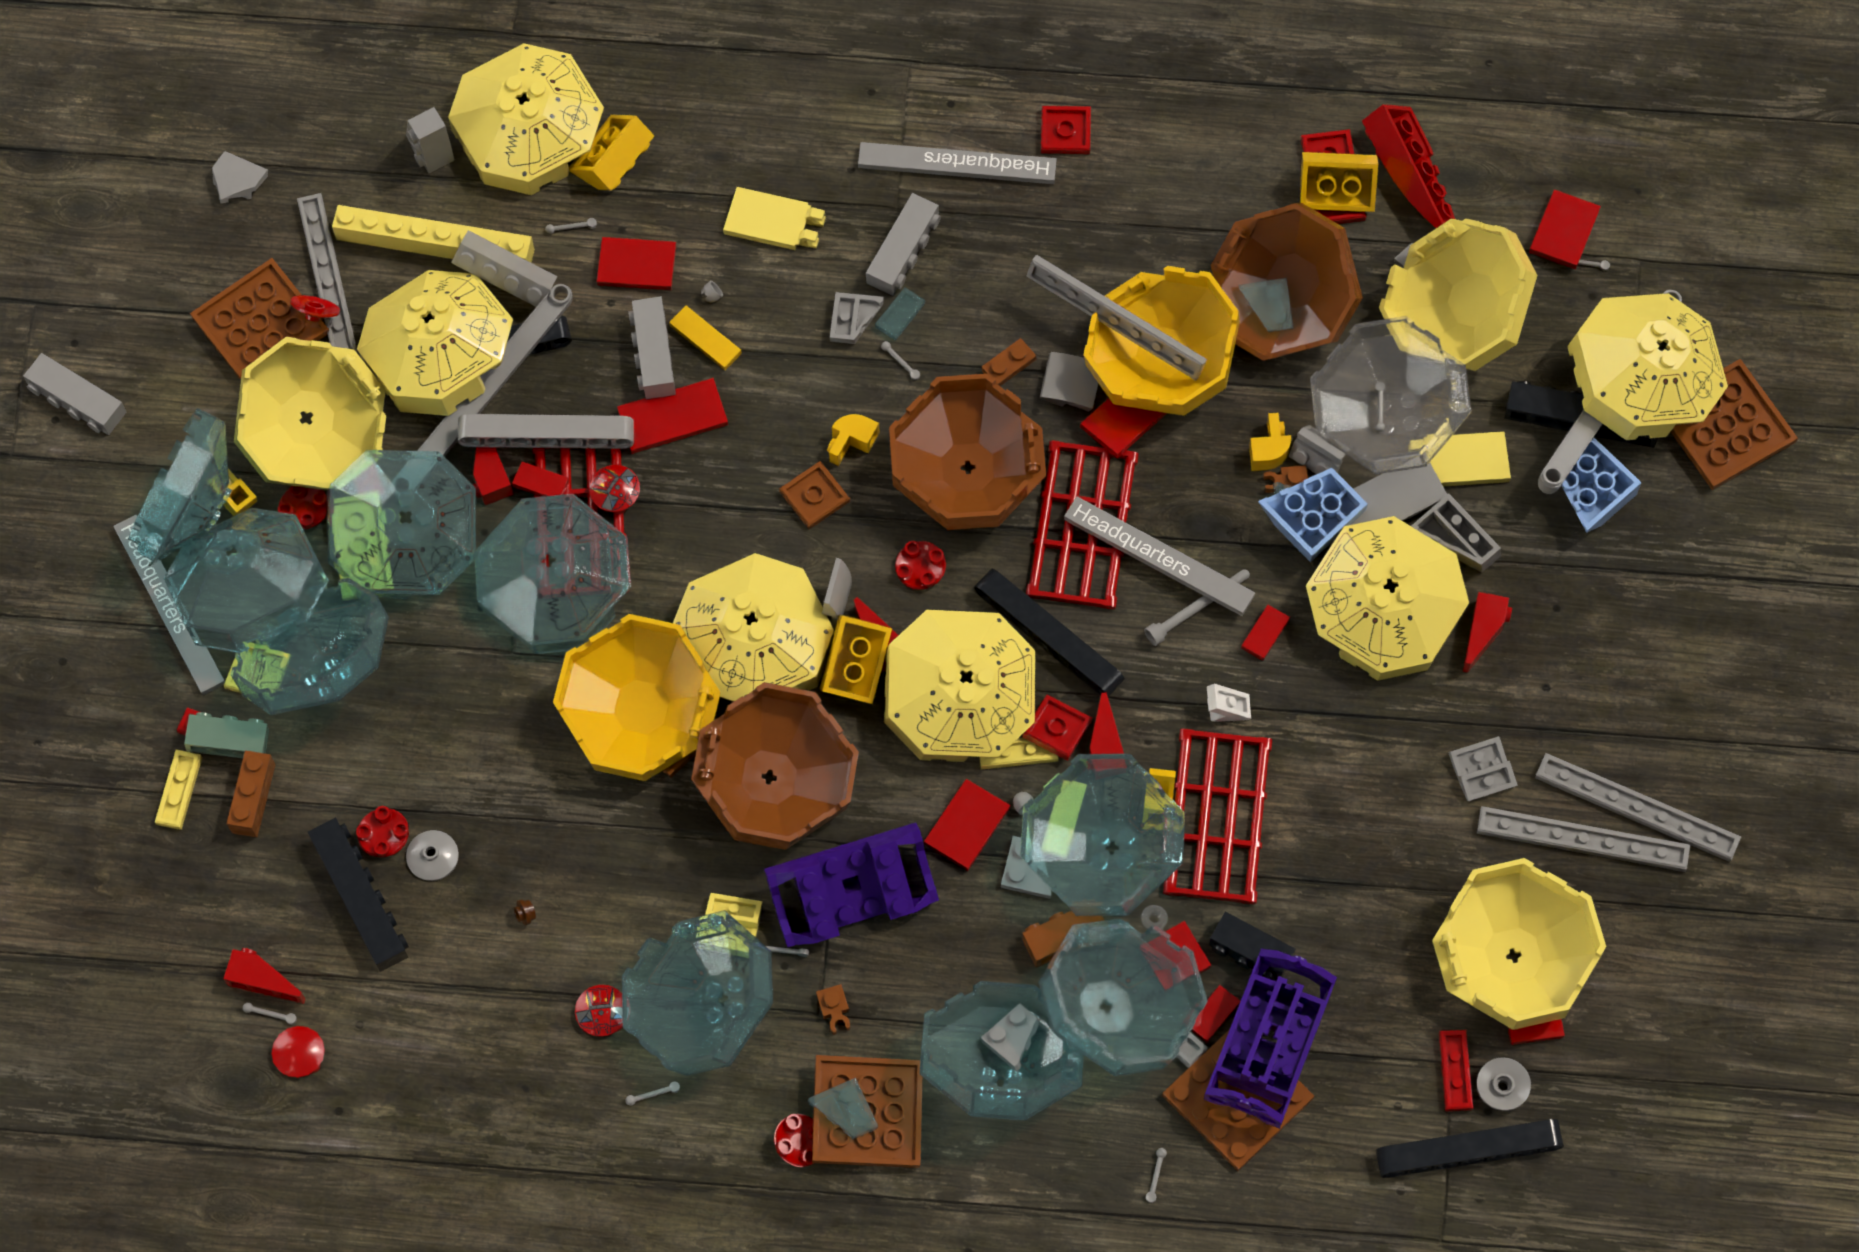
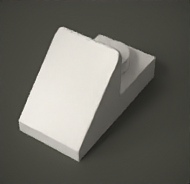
(1227, 704)

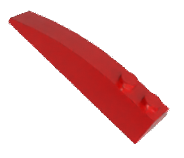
(1407, 158)

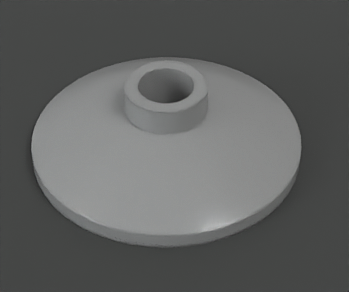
(436, 866)
(1508, 1072)

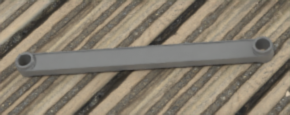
(516, 351)
(1573, 445)

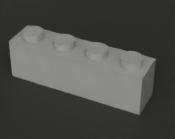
(902, 244)
(503, 269)
(653, 348)
(75, 394)

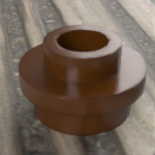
(524, 911)

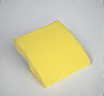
(744, 910)

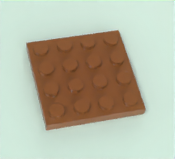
(255, 317)
(1737, 432)
(895, 1100)
(1228, 1130)

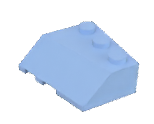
(1599, 486)
(1314, 511)

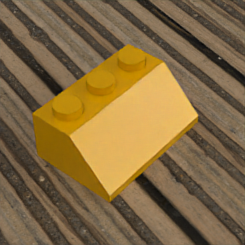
(612, 152)
(1339, 181)
(855, 659)

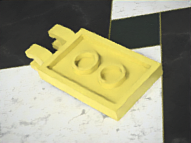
(772, 219)
(1473, 460)

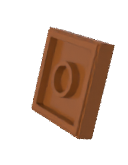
(814, 495)

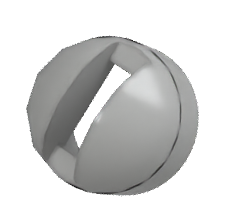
(712, 292)
(1019, 800)

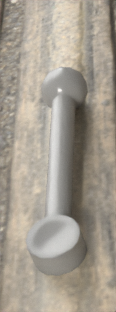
(591, 223)
(1604, 265)
(914, 374)
(1380, 388)
(801, 952)
(290, 1018)
(674, 1087)
(1151, 1196)

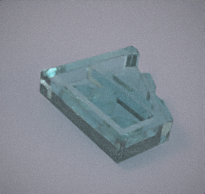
(1270, 303)
(846, 1108)

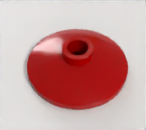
(314, 307)

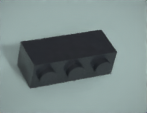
(1244, 943)

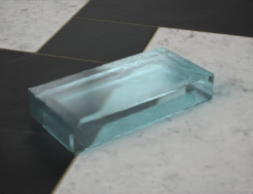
(900, 313)

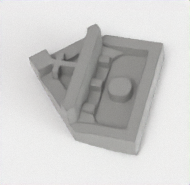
(236, 177)

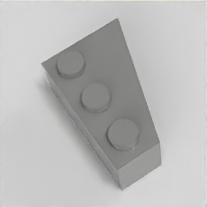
(429, 140)
(1460, 533)

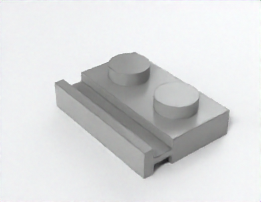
(1315, 452)

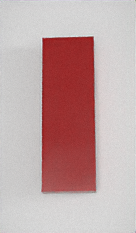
(1455, 1070)

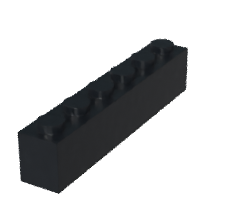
(1555, 410)
(358, 895)

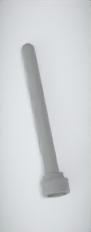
(1157, 632)

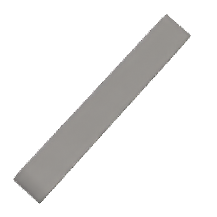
(545, 431)

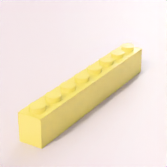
(418, 234)

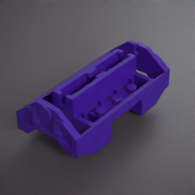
(834, 896)
(1259, 1064)

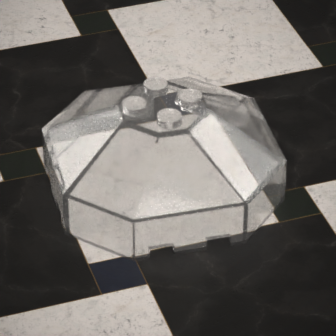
(1421, 402)

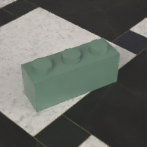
(225, 735)

